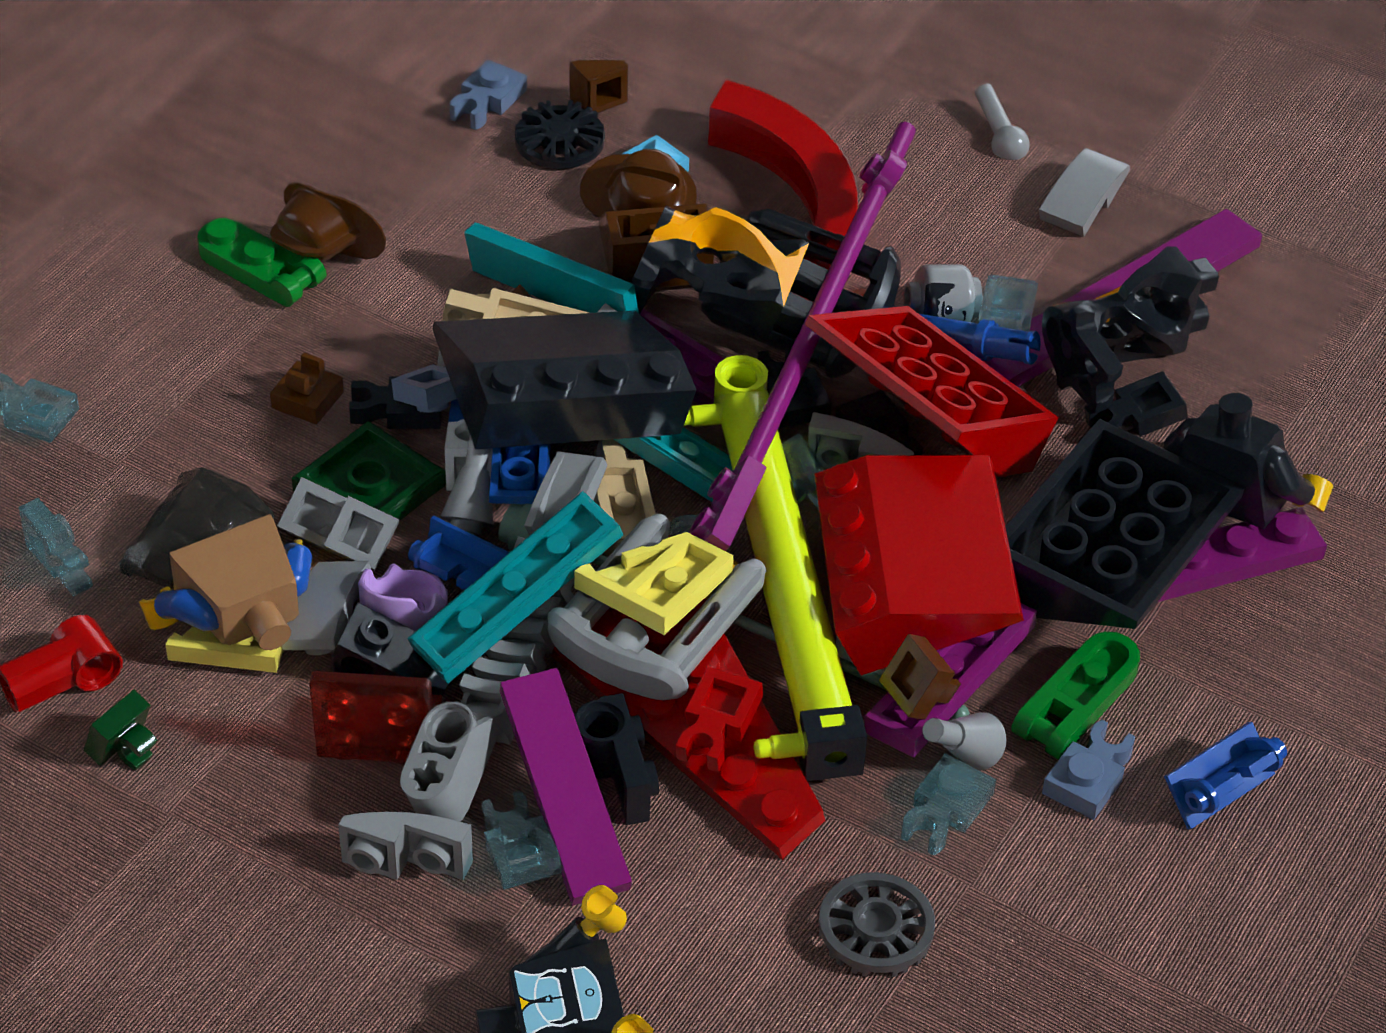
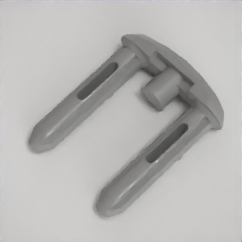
(621, 655)

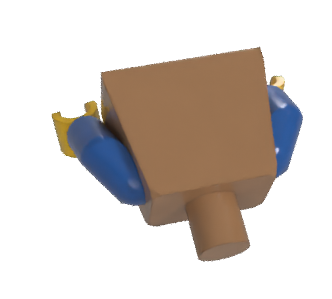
(235, 585)

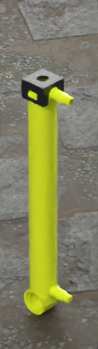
(830, 728)

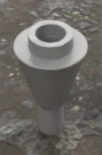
(469, 500)
(973, 739)

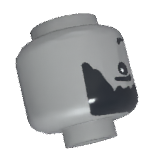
(944, 292)

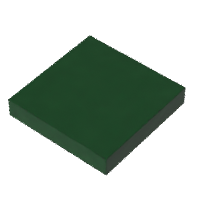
(376, 472)

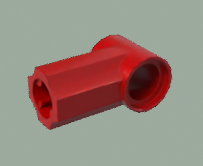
(74, 656)

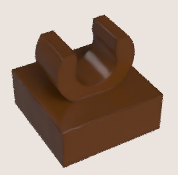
(307, 390)
(919, 677)

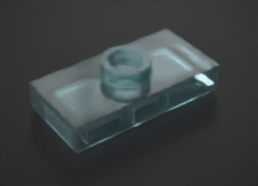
(1009, 302)

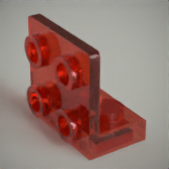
(368, 714)

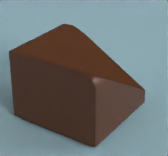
(598, 83)

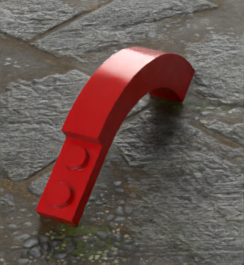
(790, 147)

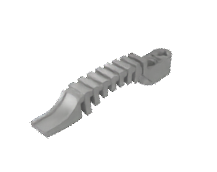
(444, 772)

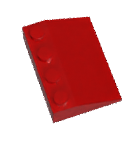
(942, 384)
(914, 553)

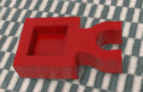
(718, 710)

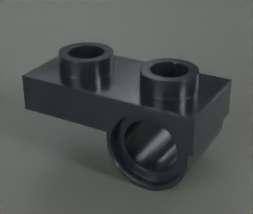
(380, 647)
(614, 749)

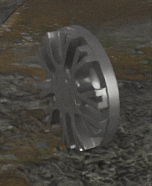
(876, 924)

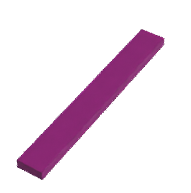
(1218, 239)

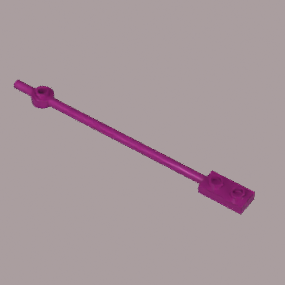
(735, 489)

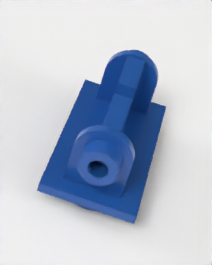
(454, 554)
(1224, 773)

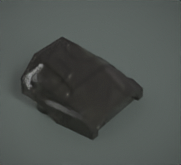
(194, 510)

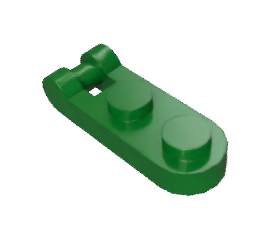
(258, 261)
(1079, 692)

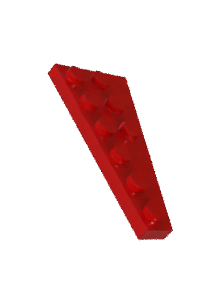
(762, 793)

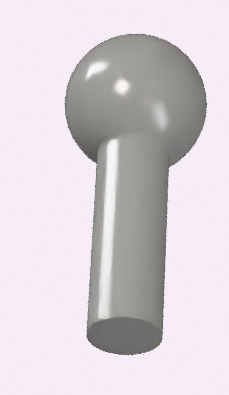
(1008, 140)

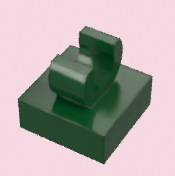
(122, 732)

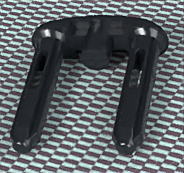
(878, 266)

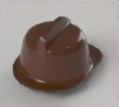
(636, 182)
(326, 226)

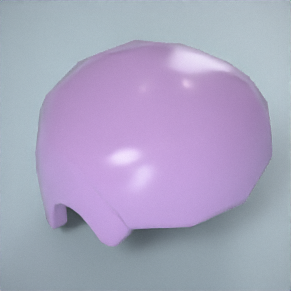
(403, 595)

